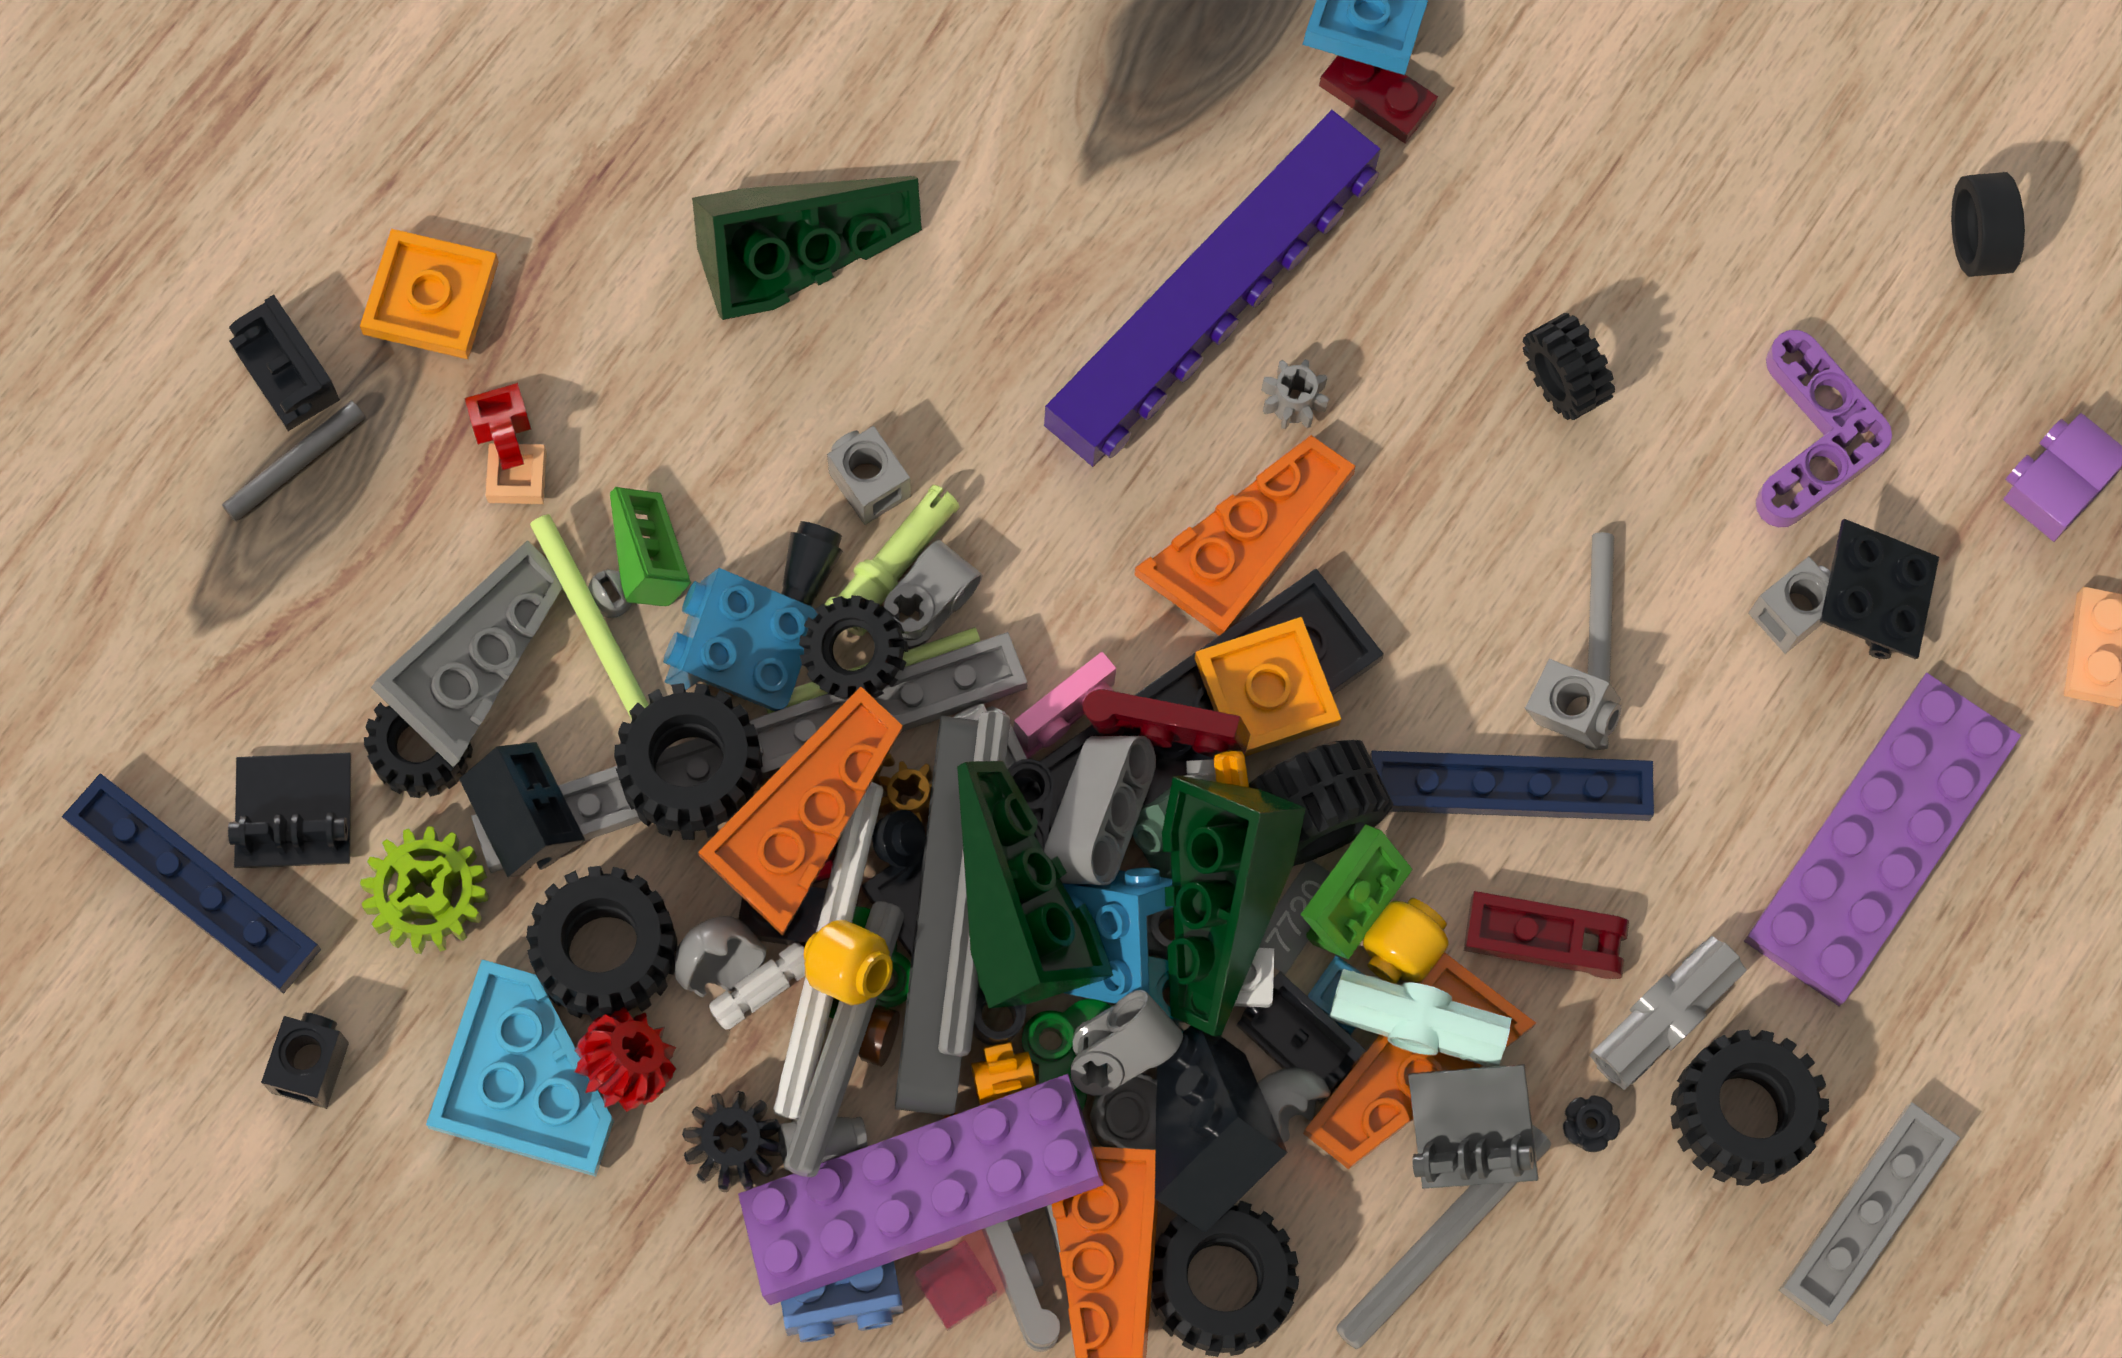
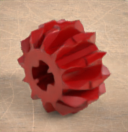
(625, 1059)

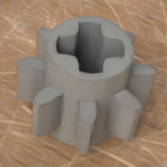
(1296, 378)

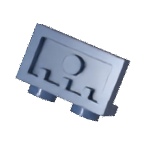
(862, 1298)

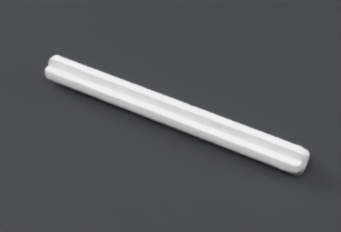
(814, 1005)

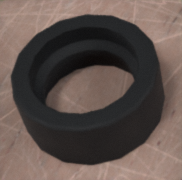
(1987, 224)

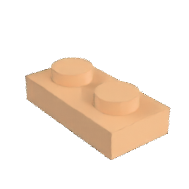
(2096, 648)

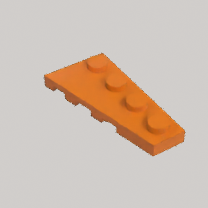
(1241, 545)
(1376, 1093)

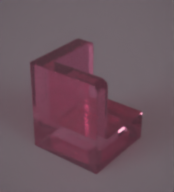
(956, 1285)

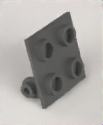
(1472, 1127)

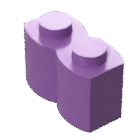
(2065, 477)

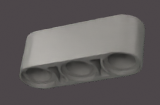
(1101, 807)

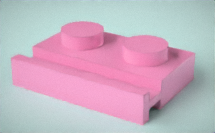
(1063, 706)

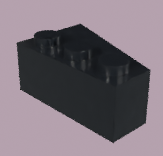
(1210, 1129)

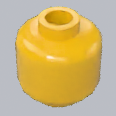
(1405, 941)
(847, 962)

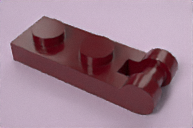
(1165, 722)
(1545, 934)

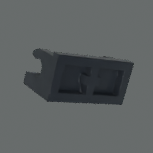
(282, 364)
(521, 808)
(1301, 1034)

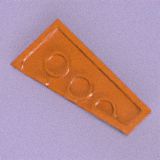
(796, 818)
(1110, 1255)

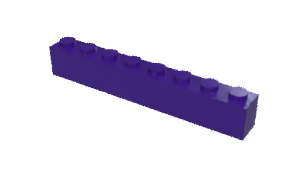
(1212, 289)

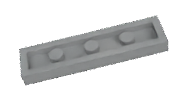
(1869, 1214)

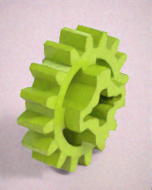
(408, 905)

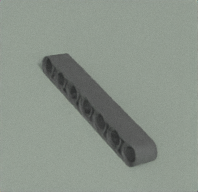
(925, 1076)

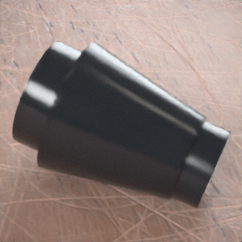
(810, 561)

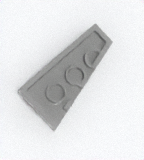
(464, 660)

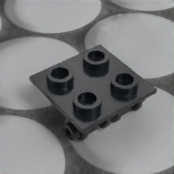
(1879, 590)
(292, 810)

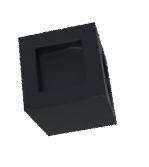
(312, 1084)

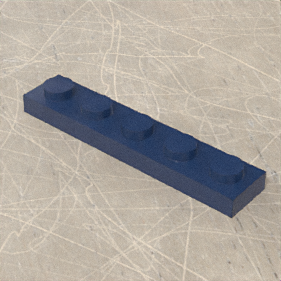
(1517, 785)
(191, 883)

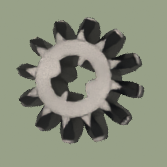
(732, 1161)

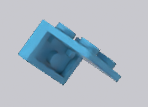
(739, 640)
(1122, 926)

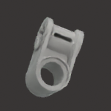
(935, 588)
(1122, 1044)

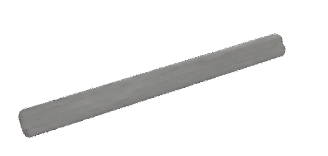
(962, 975)

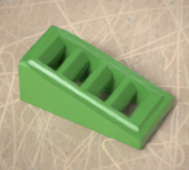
(642, 579)

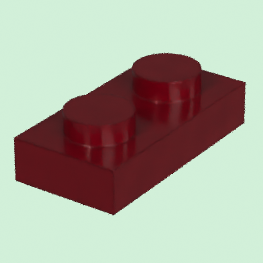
(1380, 95)

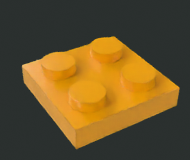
(429, 294)
(1271, 684)

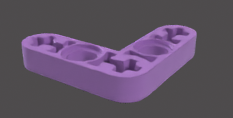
(1837, 426)

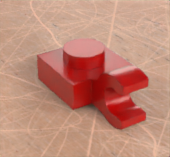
(498, 418)

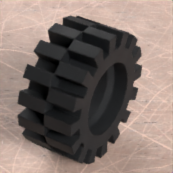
(1568, 366)
(838, 617)
(397, 771)

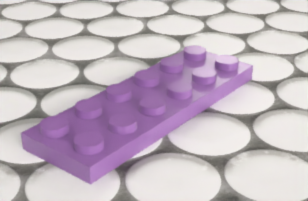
(1882, 839)
(920, 1189)

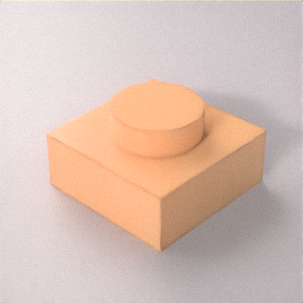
(518, 484)

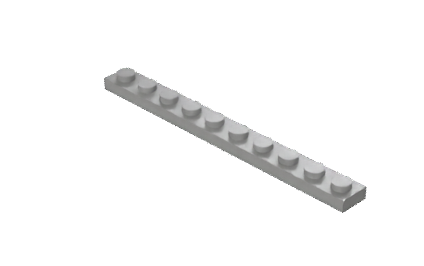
(920, 696)

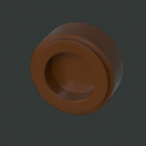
(879, 1036)

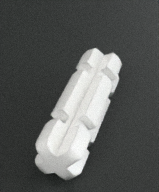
(759, 987)

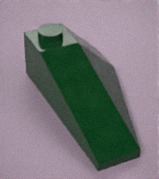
(783, 238)
(1228, 872)
(1020, 917)

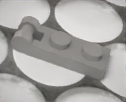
(1020, 1278)

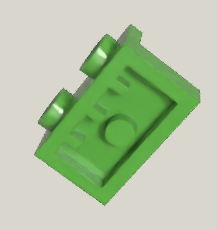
(1355, 893)

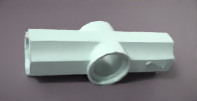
(1420, 1018)

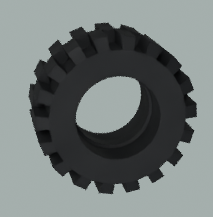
(678, 718)
(1336, 788)
(587, 900)
(1786, 1081)
(1224, 1330)

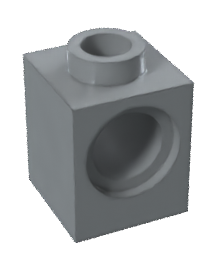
(874, 495)
(1779, 616)
(1562, 685)

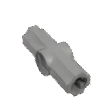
(1668, 1012)

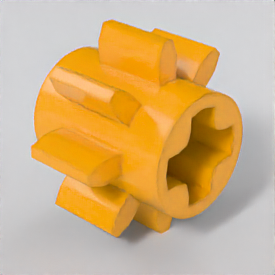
(1002, 1073)

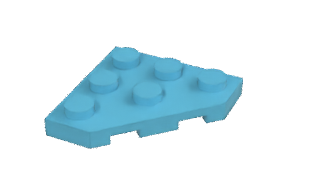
(516, 1077)

